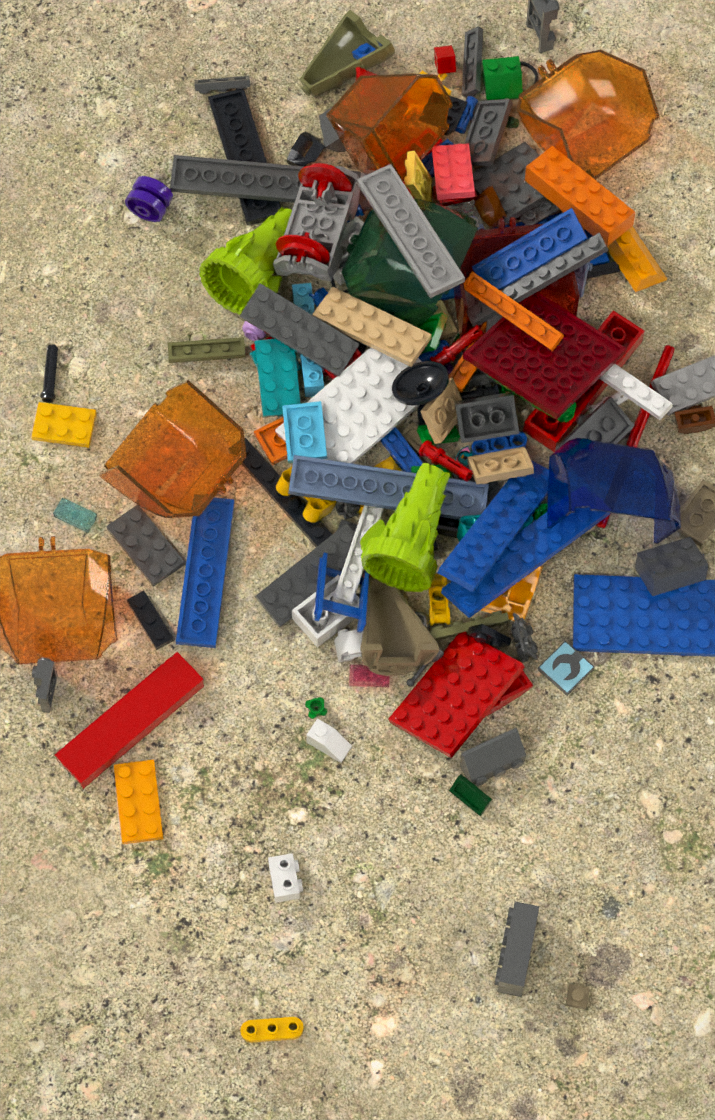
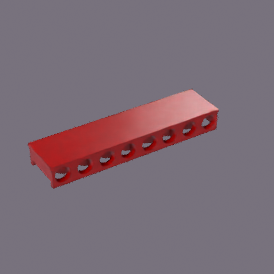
(130, 719)

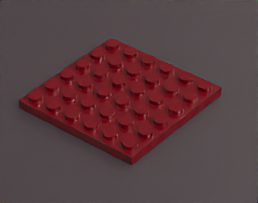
(536, 373)

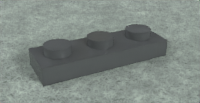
(222, 84)

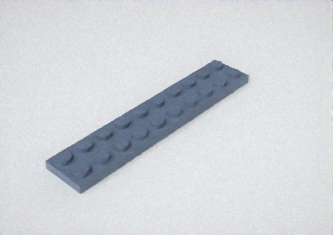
(377, 486)

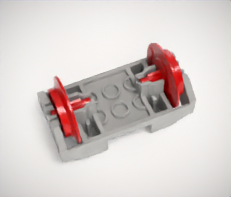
(318, 222)

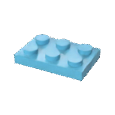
(304, 430)

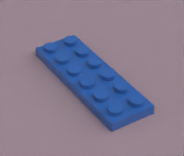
(532, 250)

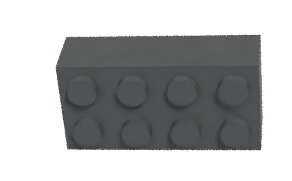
(518, 945)

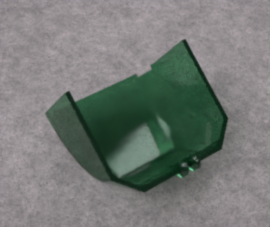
(381, 274)

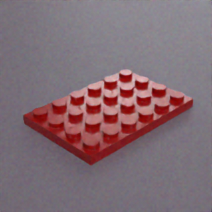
(456, 694)

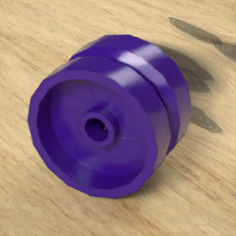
(149, 199)

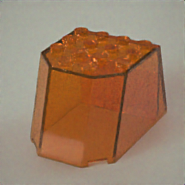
(390, 116)

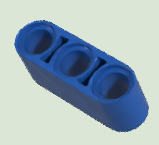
(507, 442)

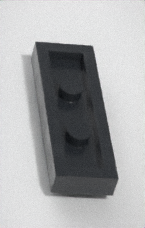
(150, 620)

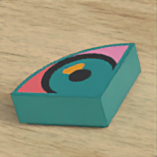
(462, 455)

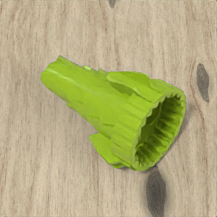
(247, 261)
(404, 548)

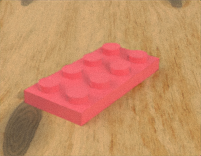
(453, 171)

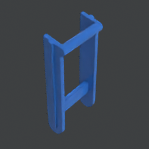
(323, 604)

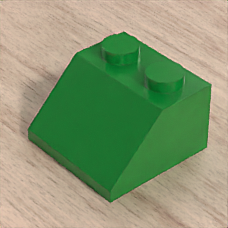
(502, 78)

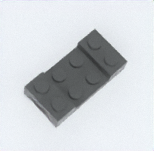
(539, 16)

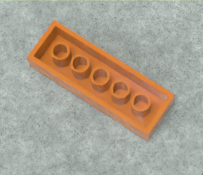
(573, 188)

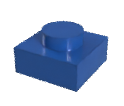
(362, 50)

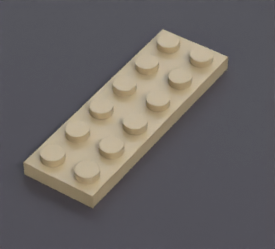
(372, 326)

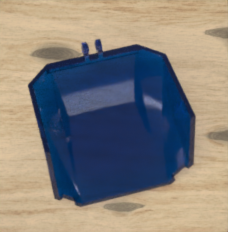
(612, 481)

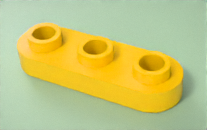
(282, 1030)

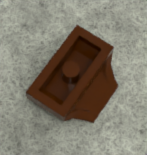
(489, 207)
(695, 419)

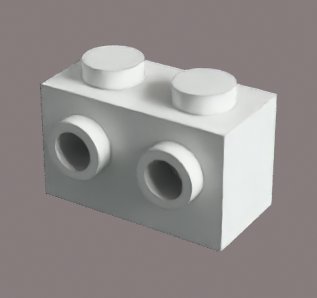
(284, 877)

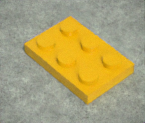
(63, 424)

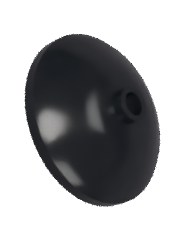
(420, 383)

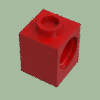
(444, 59)

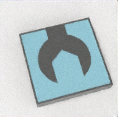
(566, 668)

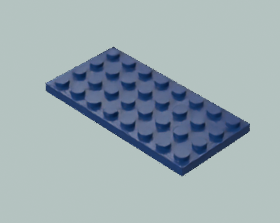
(624, 617)

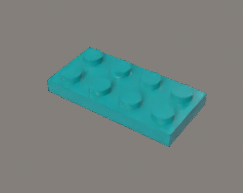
(276, 376)

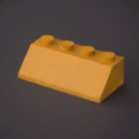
(636, 261)

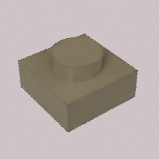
(577, 996)

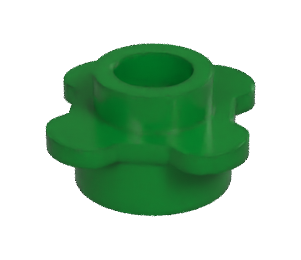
(311, 704)

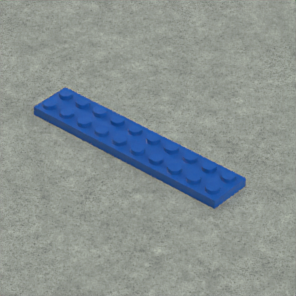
(495, 528)
(523, 555)

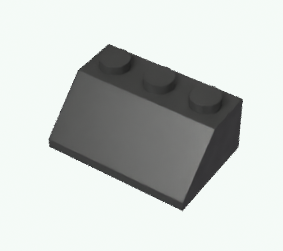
(493, 757)

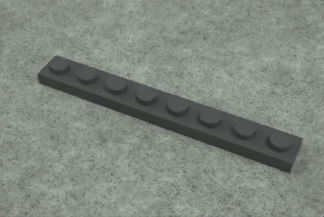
(543, 276)

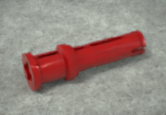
(449, 353)
(439, 456)

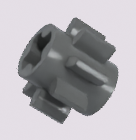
(347, 509)

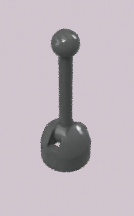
(410, 682)

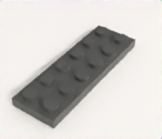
(299, 330)
(301, 579)

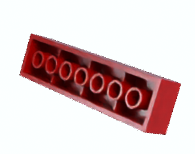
(551, 431)

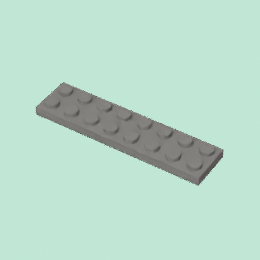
(410, 231)

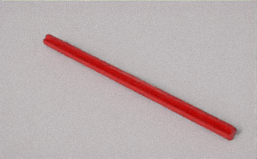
(644, 415)

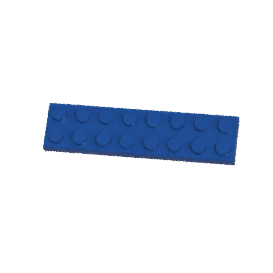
(205, 575)

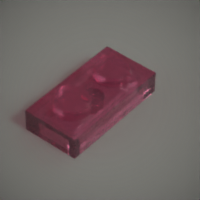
(362, 677)

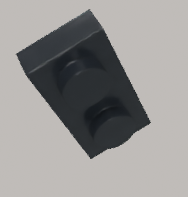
(488, 635)

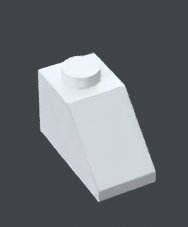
(328, 740)

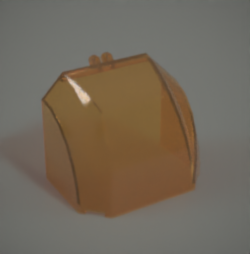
(590, 110)
(177, 455)
(57, 604)

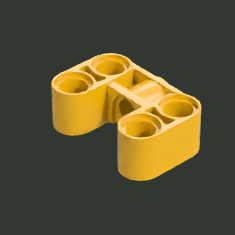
(315, 508)

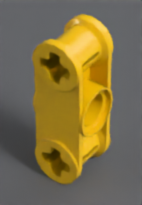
(438, 609)

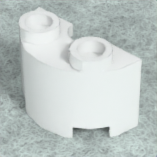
(348, 645)

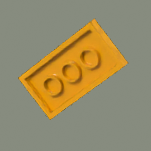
(138, 802)

